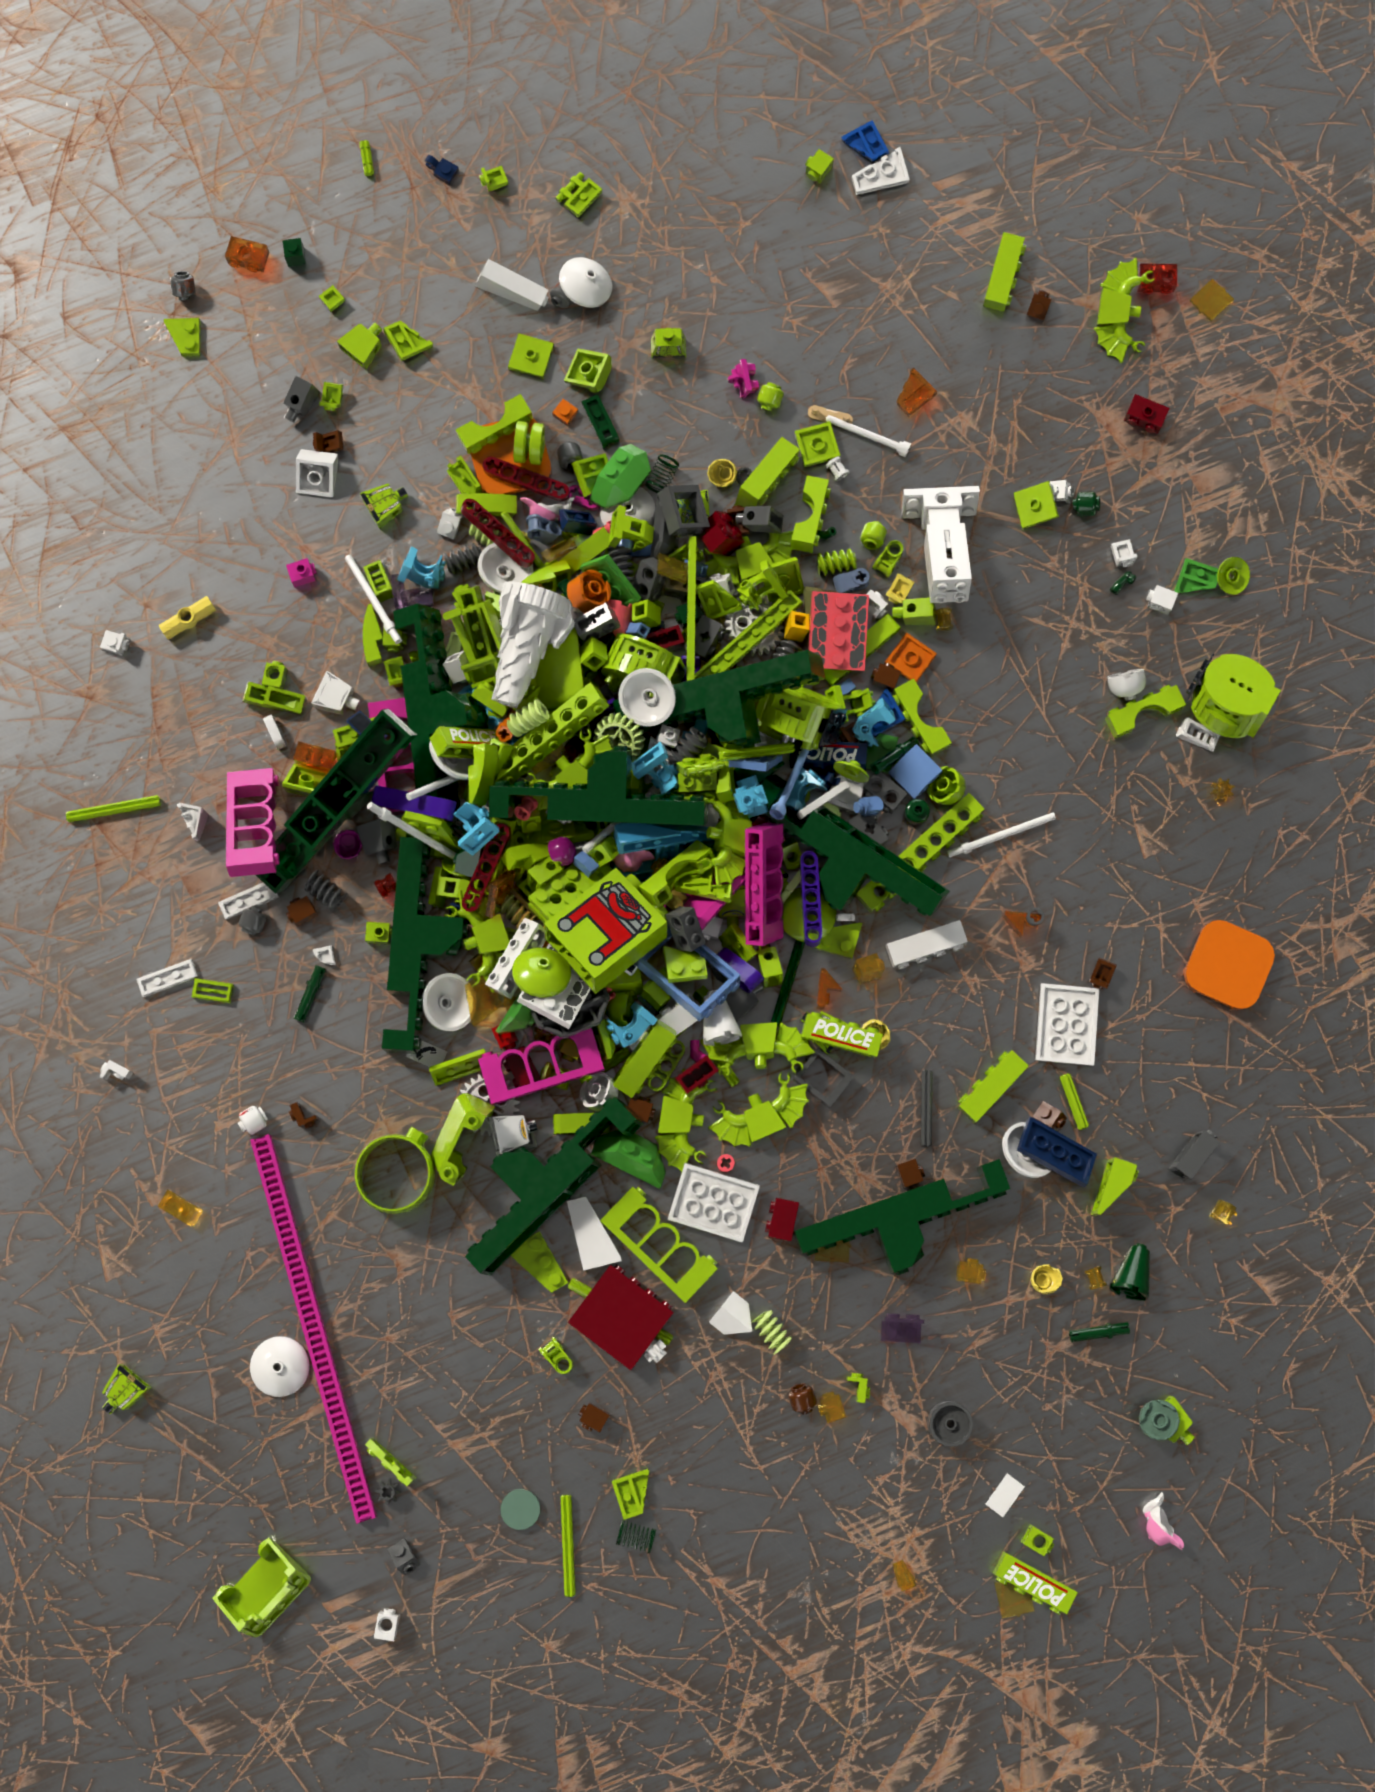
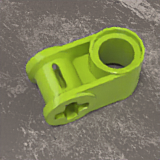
(887, 561)
(556, 1355)

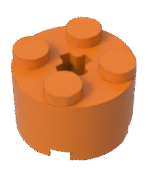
(588, 591)

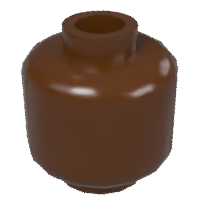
(802, 1398)

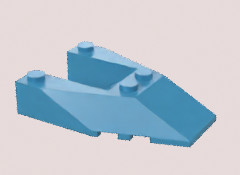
(665, 839)

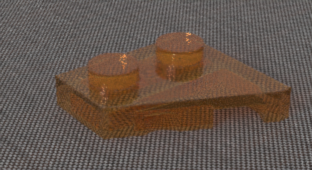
(915, 393)
(498, 891)

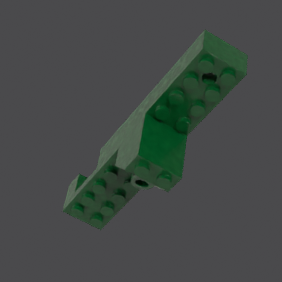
(729, 696)
(430, 697)
(603, 798)
(328, 803)
(854, 858)
(415, 940)
(544, 1185)
(898, 1218)

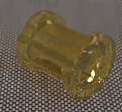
(944, 619)
(1095, 1278)

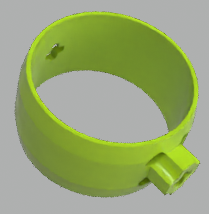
(413, 1136)

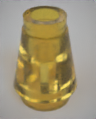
(903, 1575)

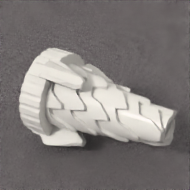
(529, 622)

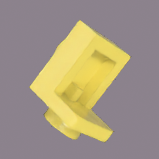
(899, 589)

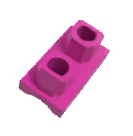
(741, 378)

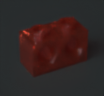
(1158, 284)

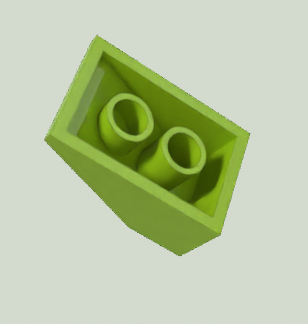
(1115, 1180)

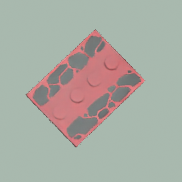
(839, 629)

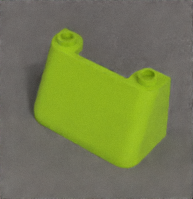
(560, 672)
(466, 1112)
(263, 1590)

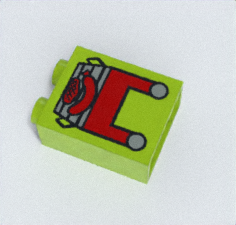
(606, 929)

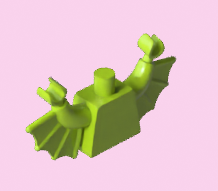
(1116, 308)
(748, 558)
(576, 771)
(729, 841)
(487, 935)
(760, 1043)
(762, 1118)
(676, 1123)

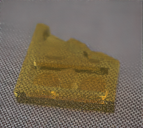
(480, 1001)

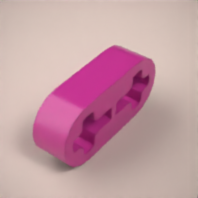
(581, 501)

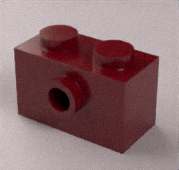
(1146, 414)
(668, 638)
(696, 1074)

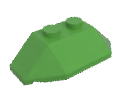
(621, 477)
(516, 1019)
(631, 1155)

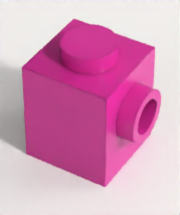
(301, 572)

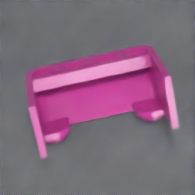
(708, 908)

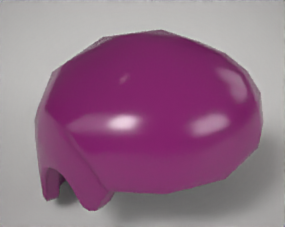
(347, 844)
(562, 850)

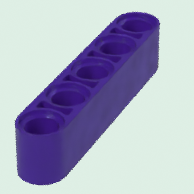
(424, 804)
(810, 890)

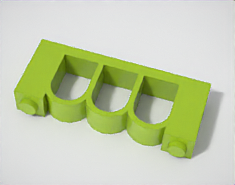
(623, 1211)

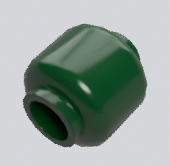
(1086, 503)
(917, 818)

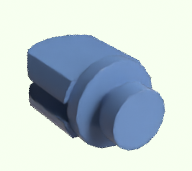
(868, 806)

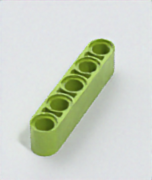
(876, 637)

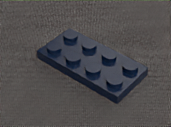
(1057, 1152)

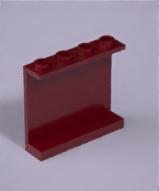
(621, 1316)

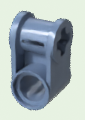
(542, 529)
(849, 581)

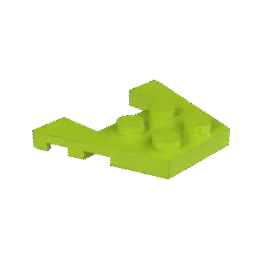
(432, 827)
(703, 885)

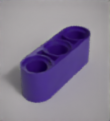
(749, 976)

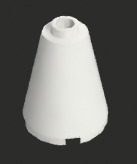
(720, 1025)

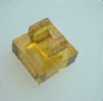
(1223, 1212)

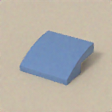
(915, 771)

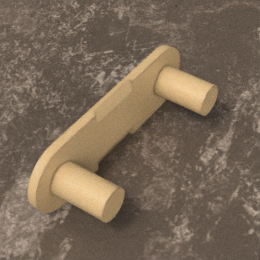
(819, 413)

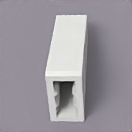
(511, 286)
(591, 1237)

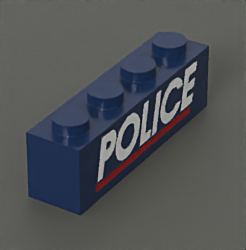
(827, 755)

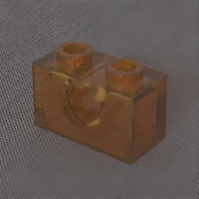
(239, 247)
(315, 756)

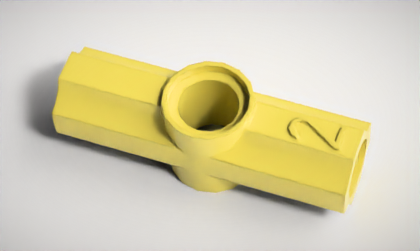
(197, 611)

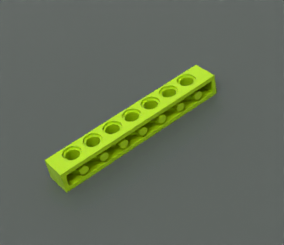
(550, 735)
(966, 805)

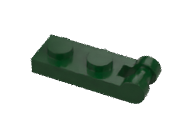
(600, 420)

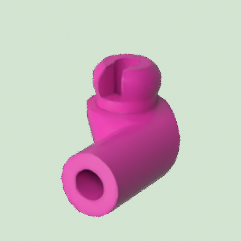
(695, 1052)

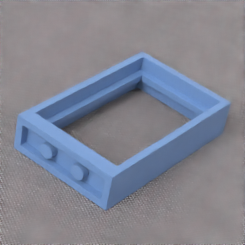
(715, 999)

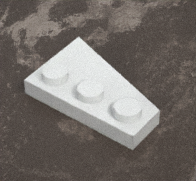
(883, 174)

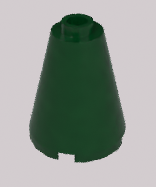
(1133, 1274)

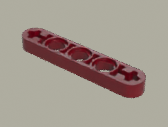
(532, 486)
(500, 541)
(480, 874)

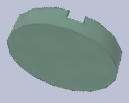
(1159, 1419)
(520, 1509)

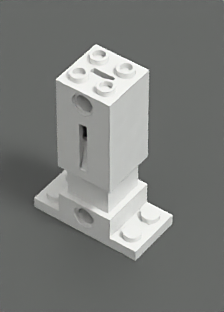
(945, 537)

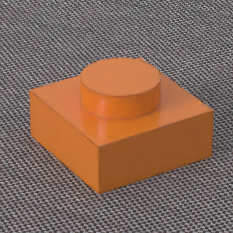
(565, 412)

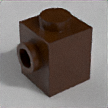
(885, 676)
(301, 910)
(642, 1108)
(910, 1174)
(593, 1417)

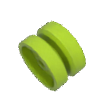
(526, 442)

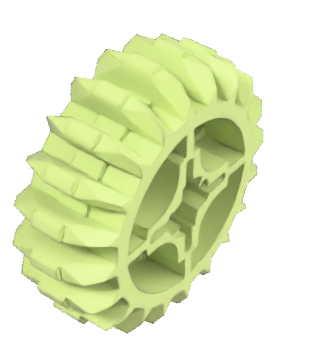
(632, 740)

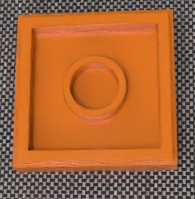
(911, 657)

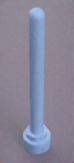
(778, 809)

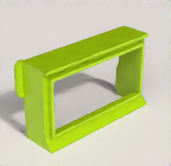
(492, 621)

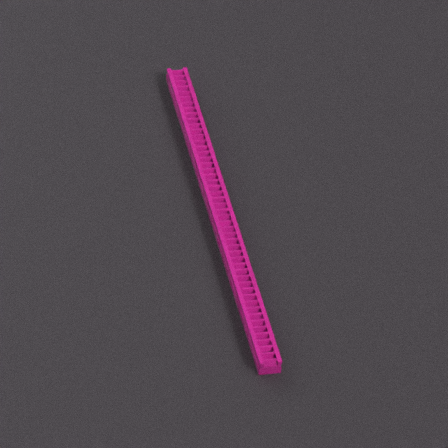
(313, 1329)

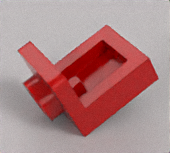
(505, 1041)

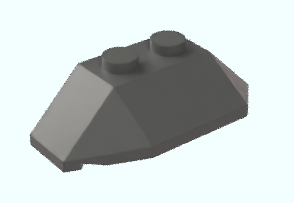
(662, 542)
(587, 1017)

